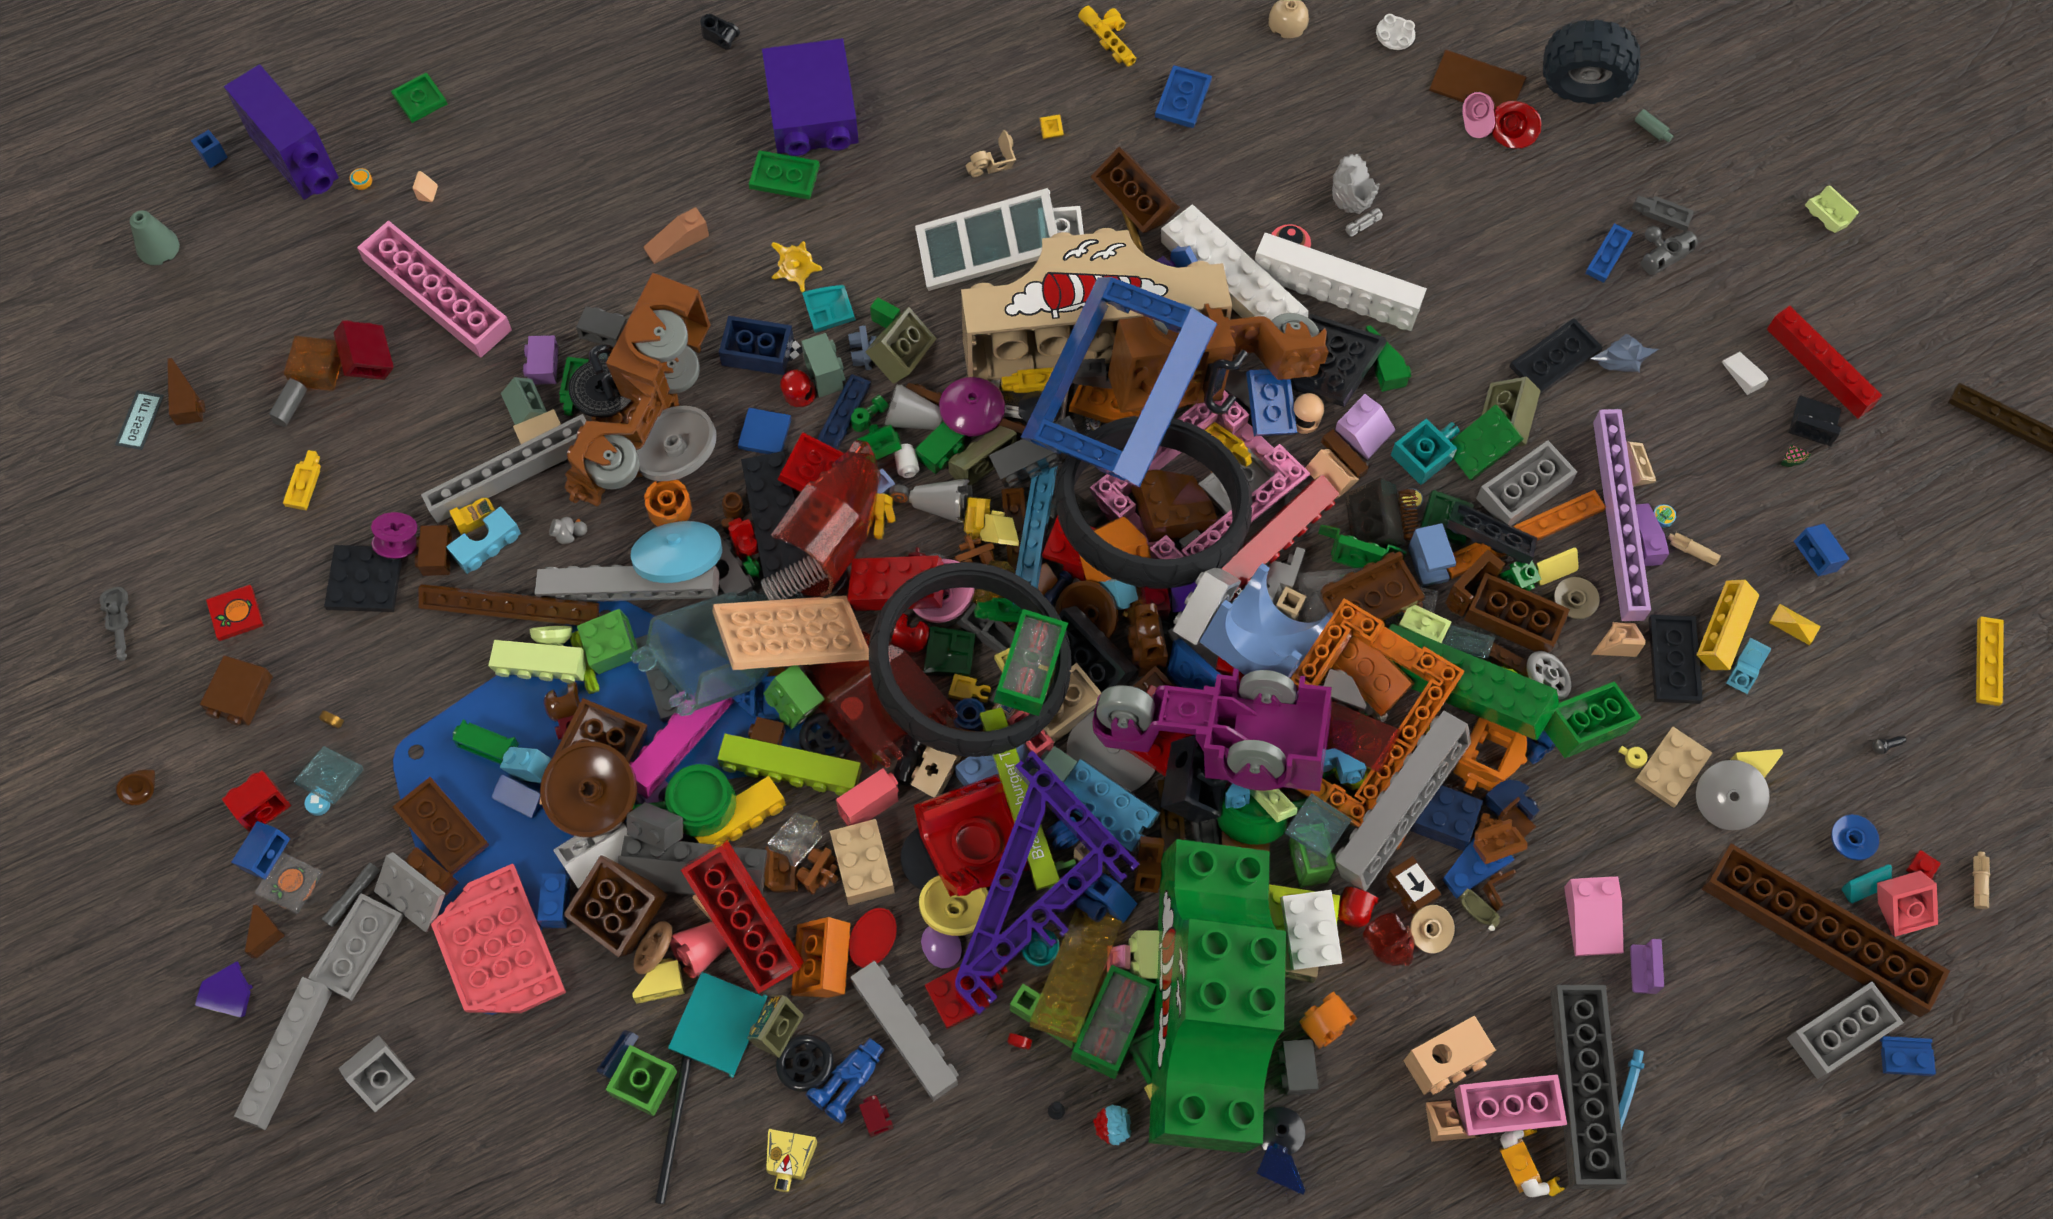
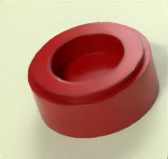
(1019, 1041)

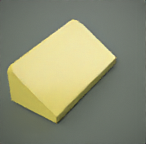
(1557, 566)

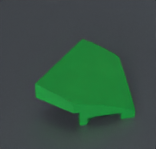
(882, 440)

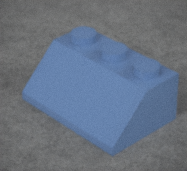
(979, 768)

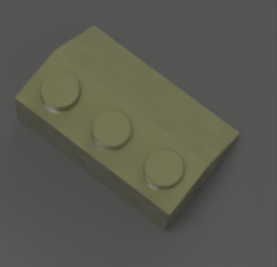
(1518, 402)
(975, 460)

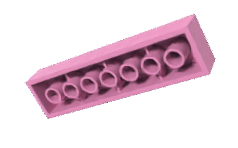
(434, 289)

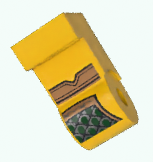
(472, 515)

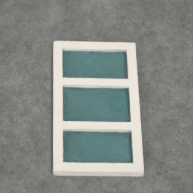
(985, 239)

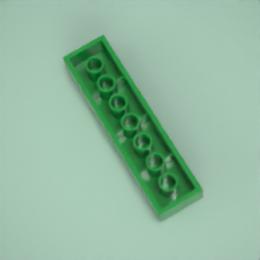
(1490, 689)

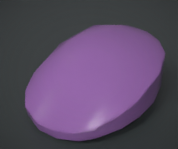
(940, 948)

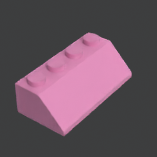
(1510, 1105)

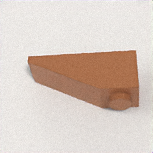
(677, 235)

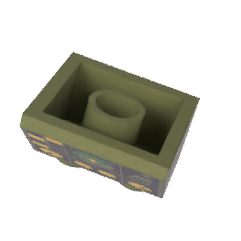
(775, 1025)

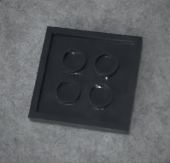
(362, 580)

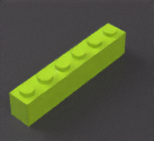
(788, 765)

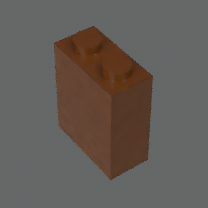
(236, 691)

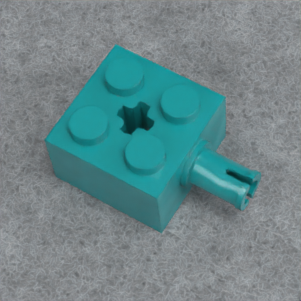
(1425, 450)

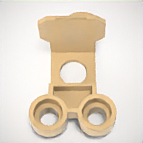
(983, 160)

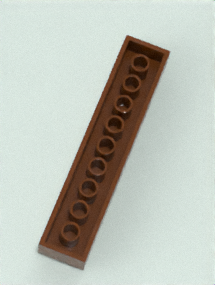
(1826, 930)

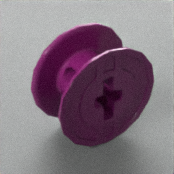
(394, 535)

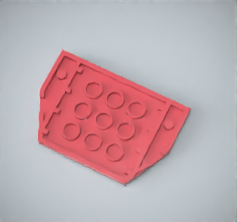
(496, 947)

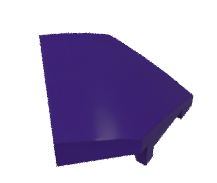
(225, 992)

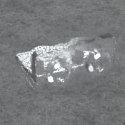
(796, 838)

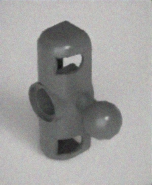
(1668, 251)

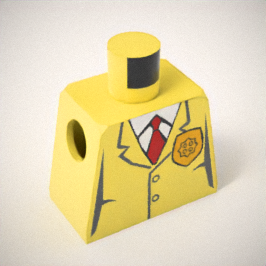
(788, 1157)

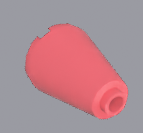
(697, 947)

